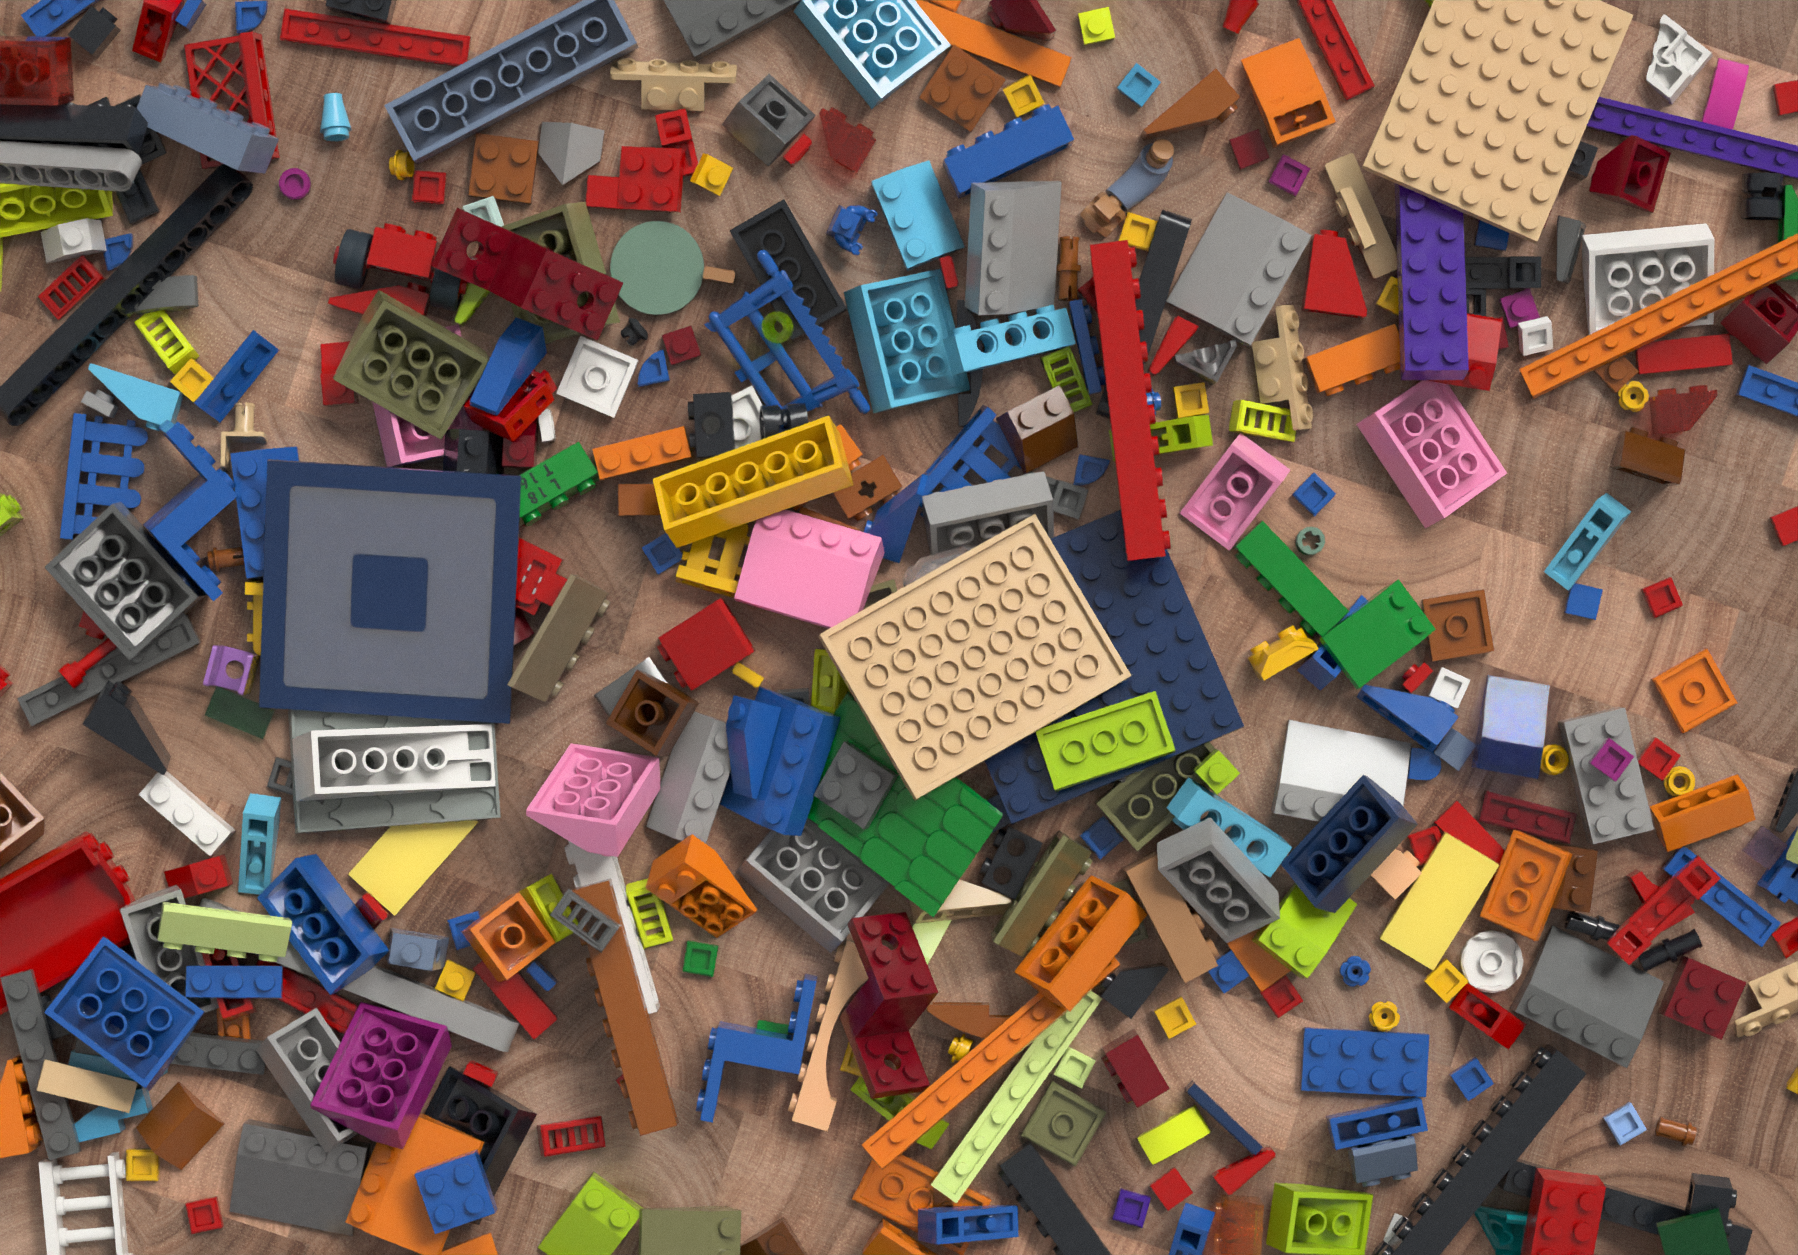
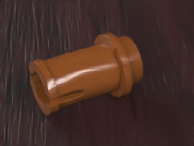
(224, 558)
(1676, 1131)

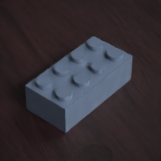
(206, 128)

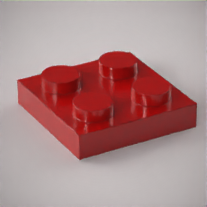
(651, 179)

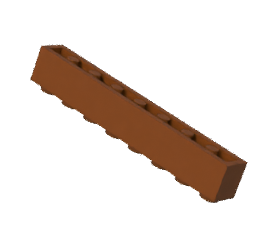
(627, 1017)

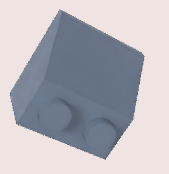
(1383, 1159)

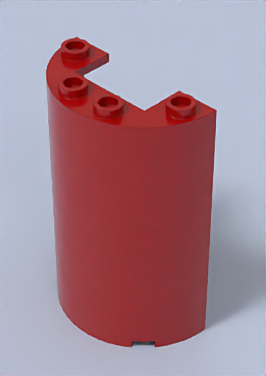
(61, 910)

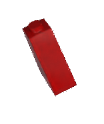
(1332, 279)

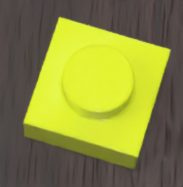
(1096, 26)

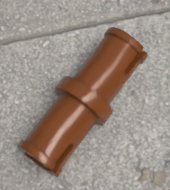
(1068, 268)

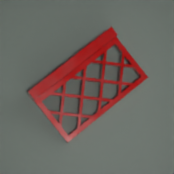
(255, 79)

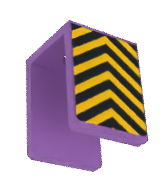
(217, 664)

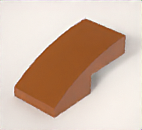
(637, 500)

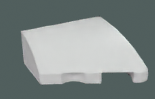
(1675, 60)

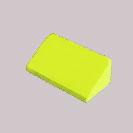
(827, 683)
(543, 899)

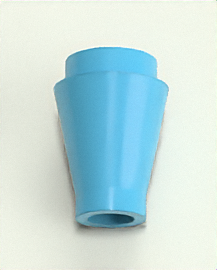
(334, 121)

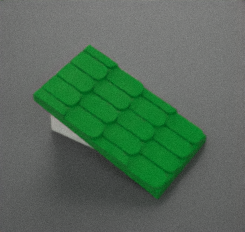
(910, 843)

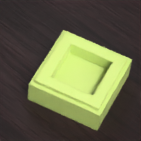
(1074, 1067)

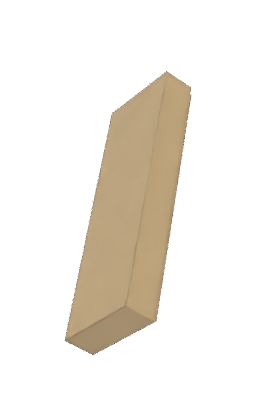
(86, 1086)

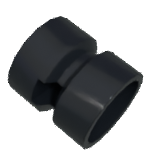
(1764, 207)
(772, 416)

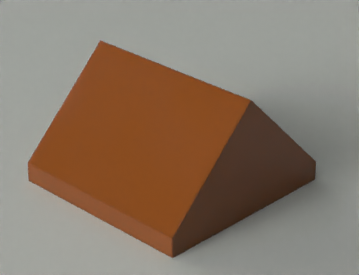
(179, 1126)

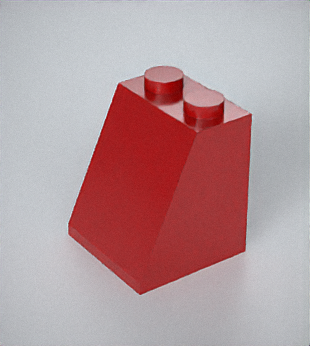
(705, 645)

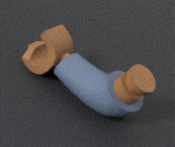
(1137, 183)

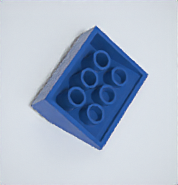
(792, 767)
(125, 1013)

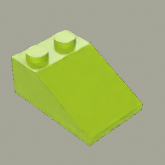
(1302, 932)
(1318, 1220)
(592, 1221)

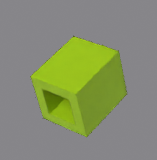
(1216, 771)

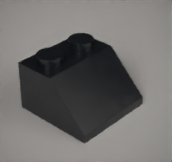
(473, 451)

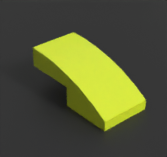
(1173, 1134)

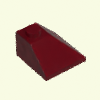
(1021, 18)
(1631, 174)

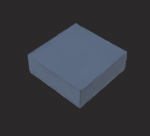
(1454, 749)

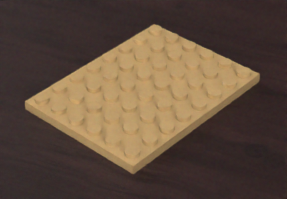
(1497, 105)
(974, 656)

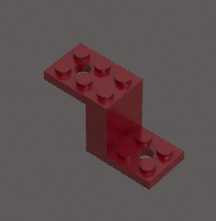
(527, 274)
(888, 1005)

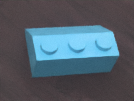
(917, 214)

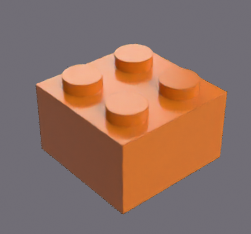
(508, 937)

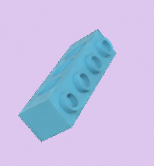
(966, 357)
(1194, 800)

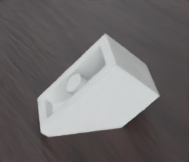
(73, 240)

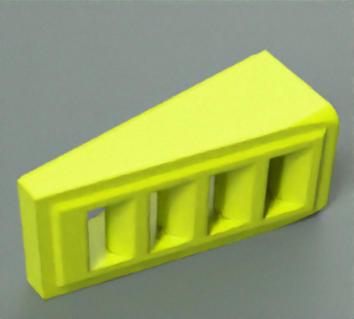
(177, 354)
(1238, 416)
(639, 888)

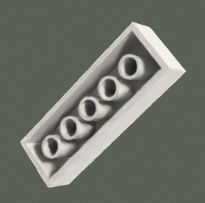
(596, 868)

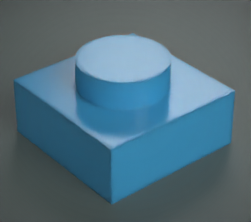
(1138, 85)

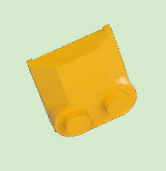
(1274, 657)

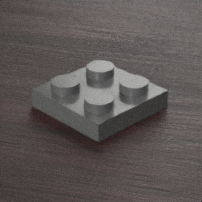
(856, 785)

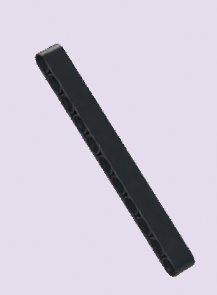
(116, 298)

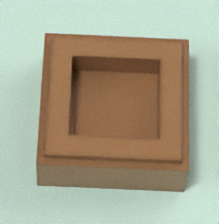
(719, 275)

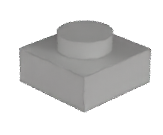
(101, 402)

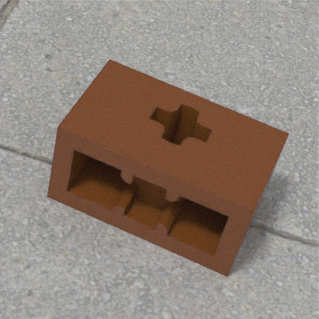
(875, 472)

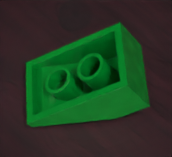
(1377, 634)

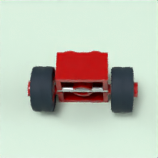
(396, 253)

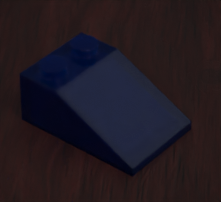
(1511, 727)

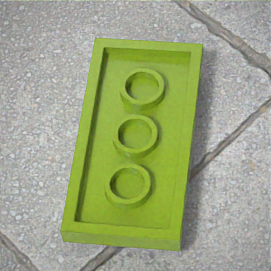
(1105, 741)

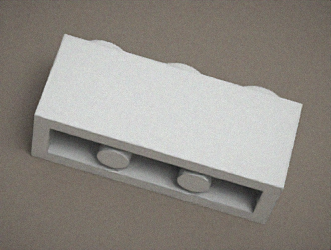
(187, 812)

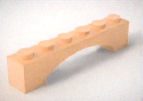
(814, 1103)

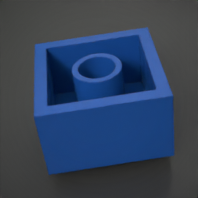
(456, 1191)

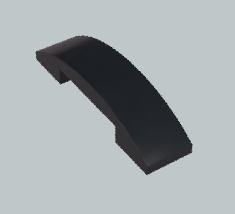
(1503, 272)
(967, 402)

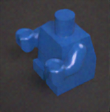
(846, 225)

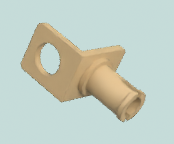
(243, 433)

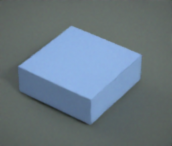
(1624, 1123)

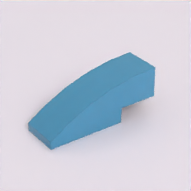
(107, 1121)

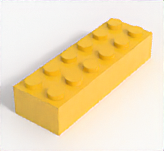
(752, 481)

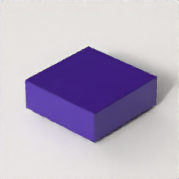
(1131, 1208)

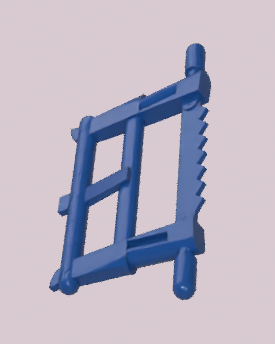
(748, 305)

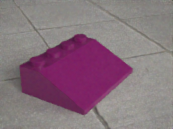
(382, 1073)

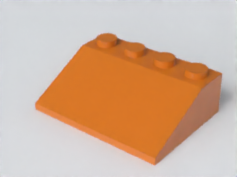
(389, 1196)

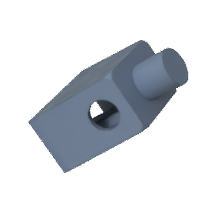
(417, 949)

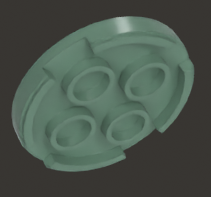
(657, 267)

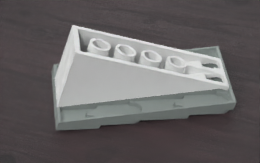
(390, 771)

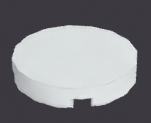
(1491, 961)

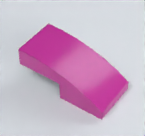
(1725, 93)

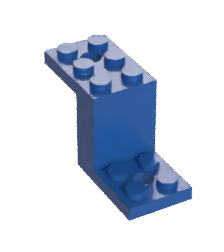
(191, 508)
(756, 1047)

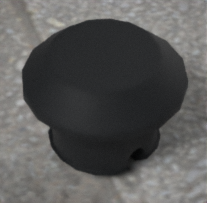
(635, 331)

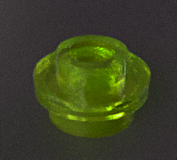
(768, 327)

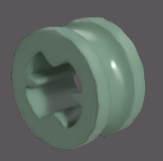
(1313, 532)

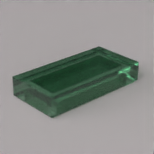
(239, 712)

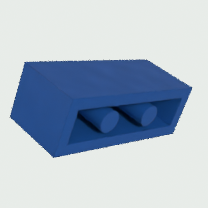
(1376, 1123)

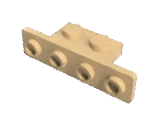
(673, 84)
(1362, 215)
(1281, 368)
(1776, 998)

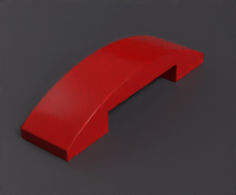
(1662, 908)

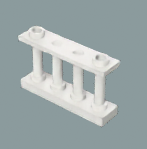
(55, 1206)

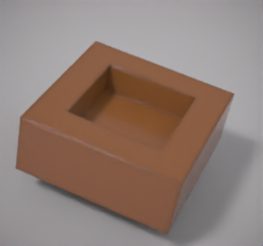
(1616, 373)

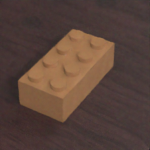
(1171, 919)

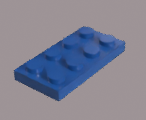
(1364, 1062)

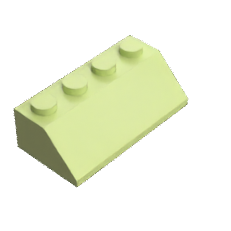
(224, 930)

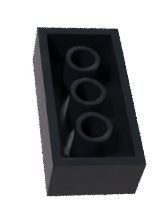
(786, 243)

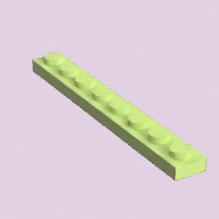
(1011, 1100)

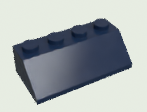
(1348, 844)

